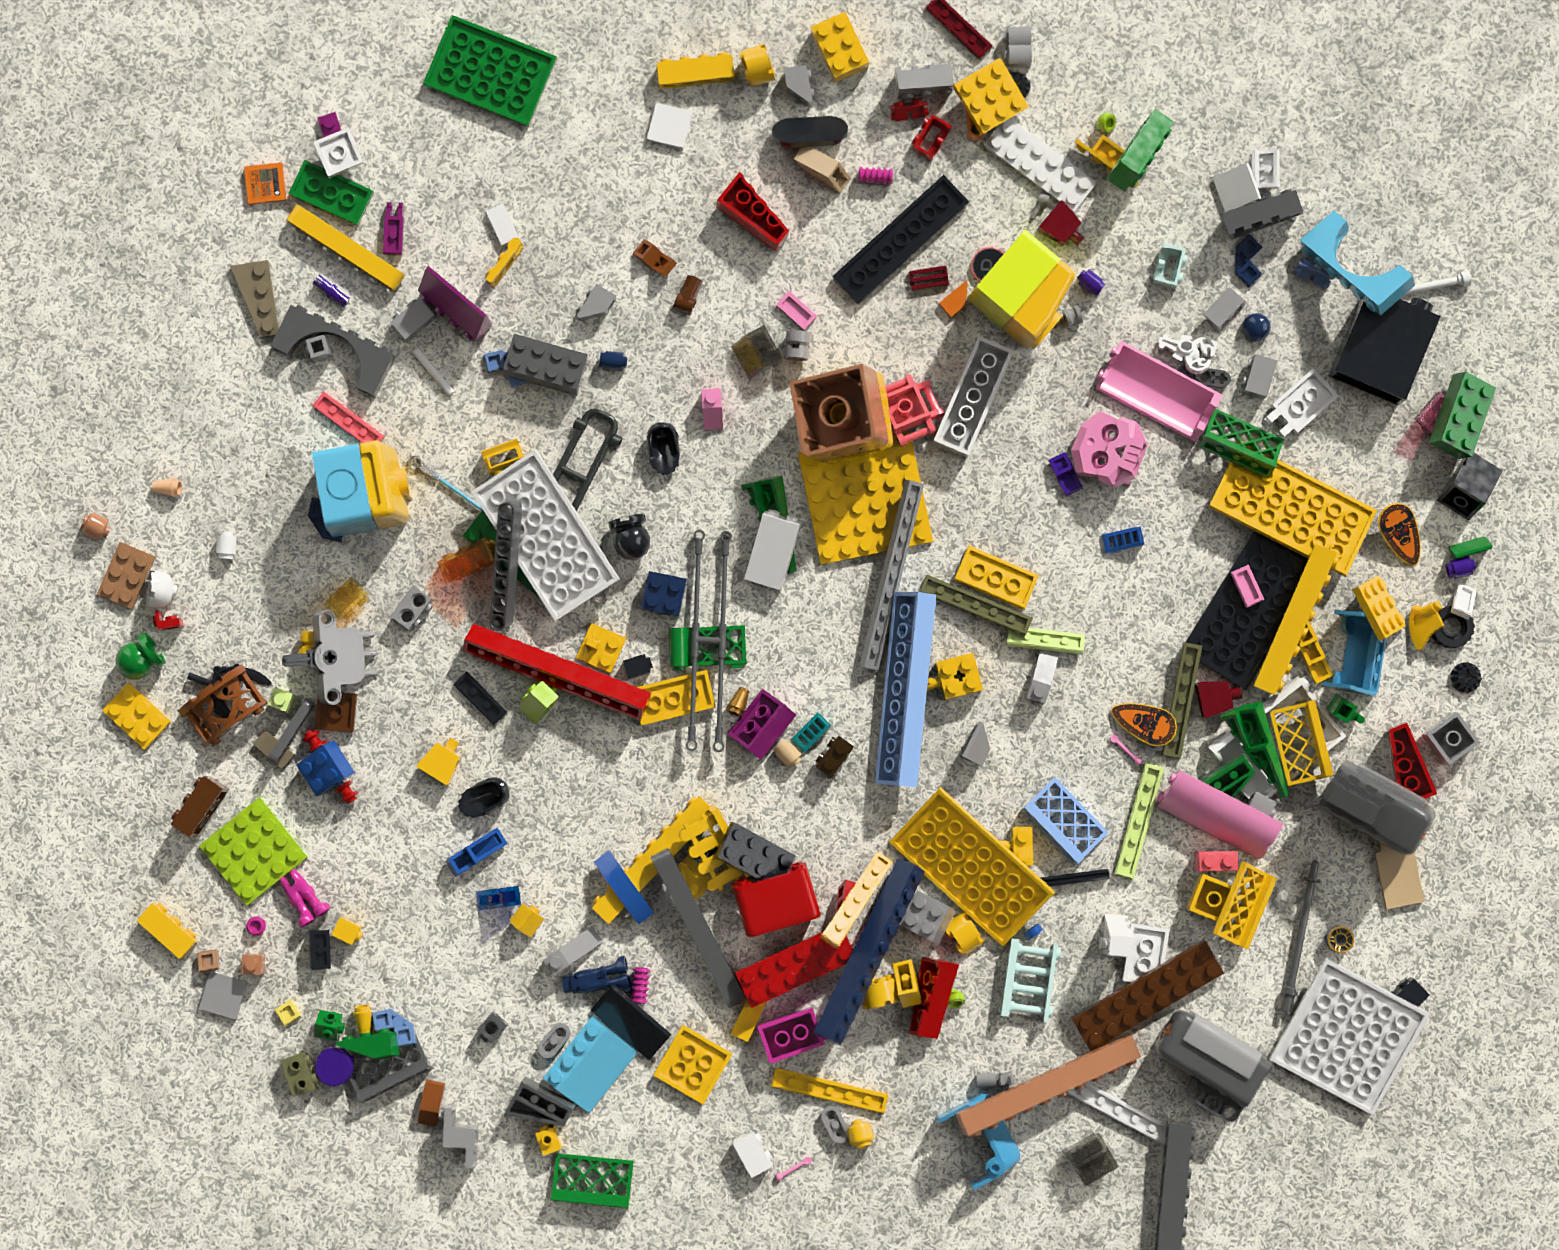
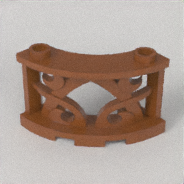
(194, 707)

